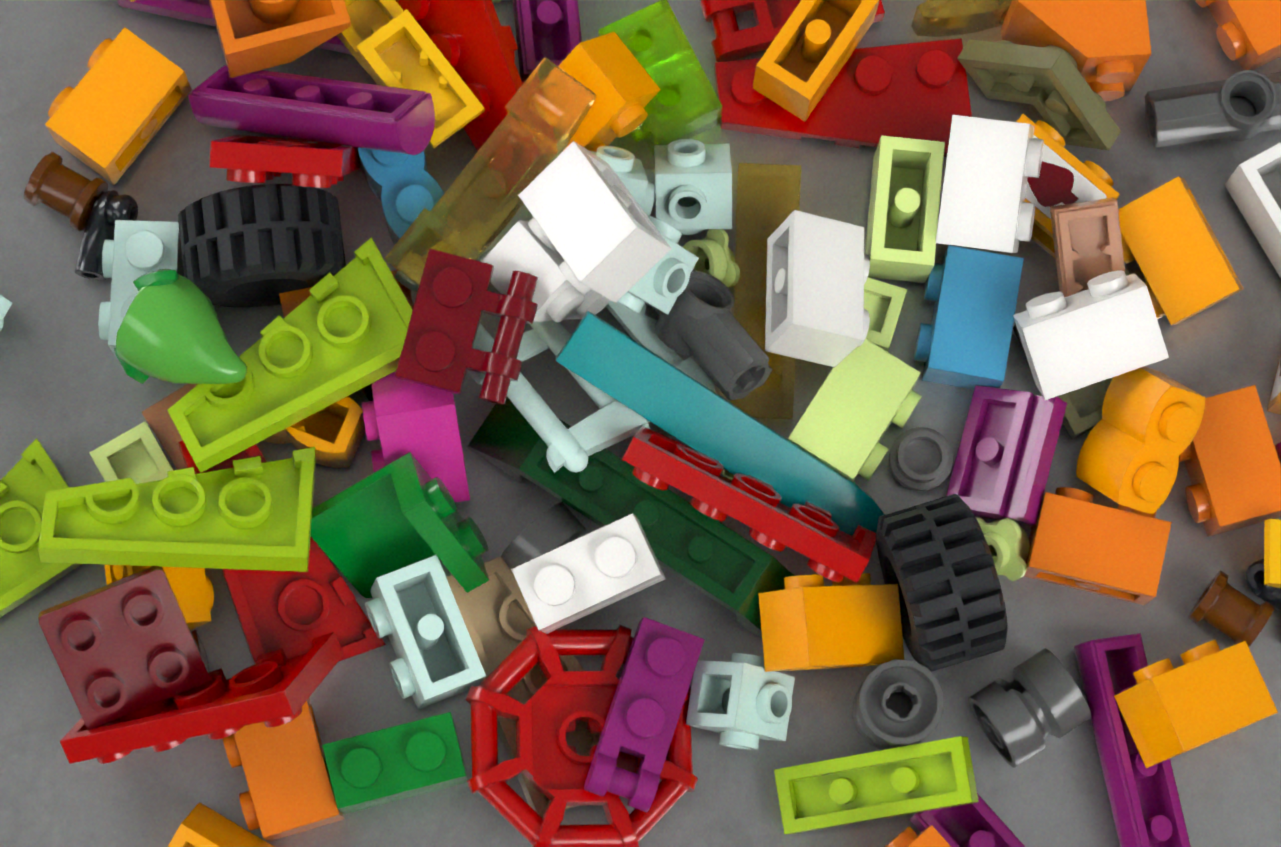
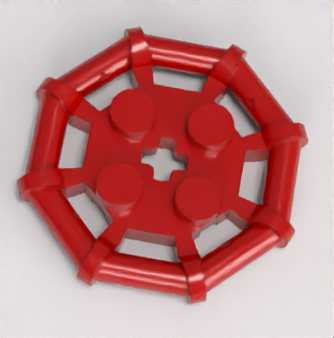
(542, 745)

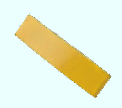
(403, 56)

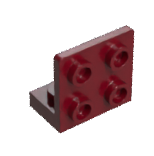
(124, 646)

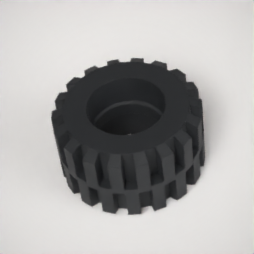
(260, 242)
(944, 580)

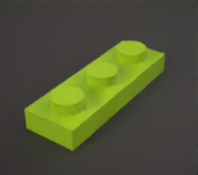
(876, 785)

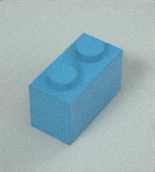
(970, 318)

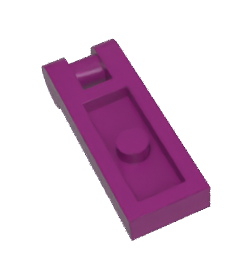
(644, 712)

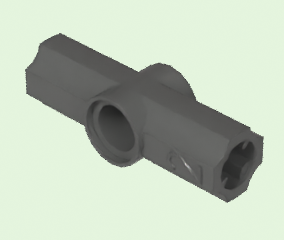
(1205, 109)
(707, 330)

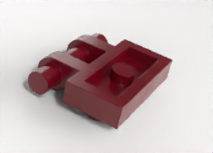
(446, 323)

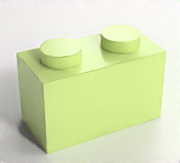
(904, 208)
(856, 409)

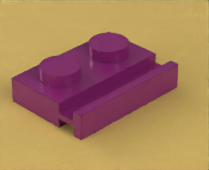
(1006, 453)

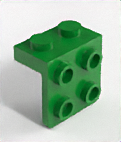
(395, 522)

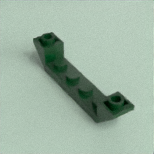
(606, 491)

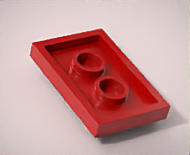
(264, 157)

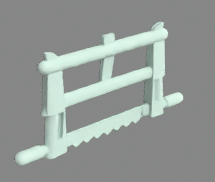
(613, 420)

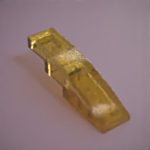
(763, 202)

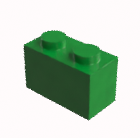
(395, 763)

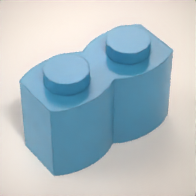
(401, 186)

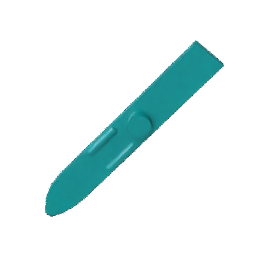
(711, 423)

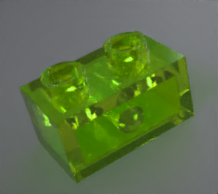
(686, 97)

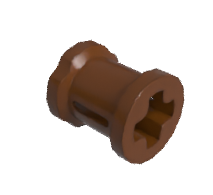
(63, 190)
(1231, 611)

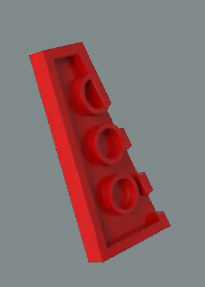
(478, 51)
(877, 92)
(753, 502)
(294, 606)
(260, 693)

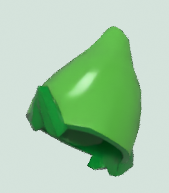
(175, 334)

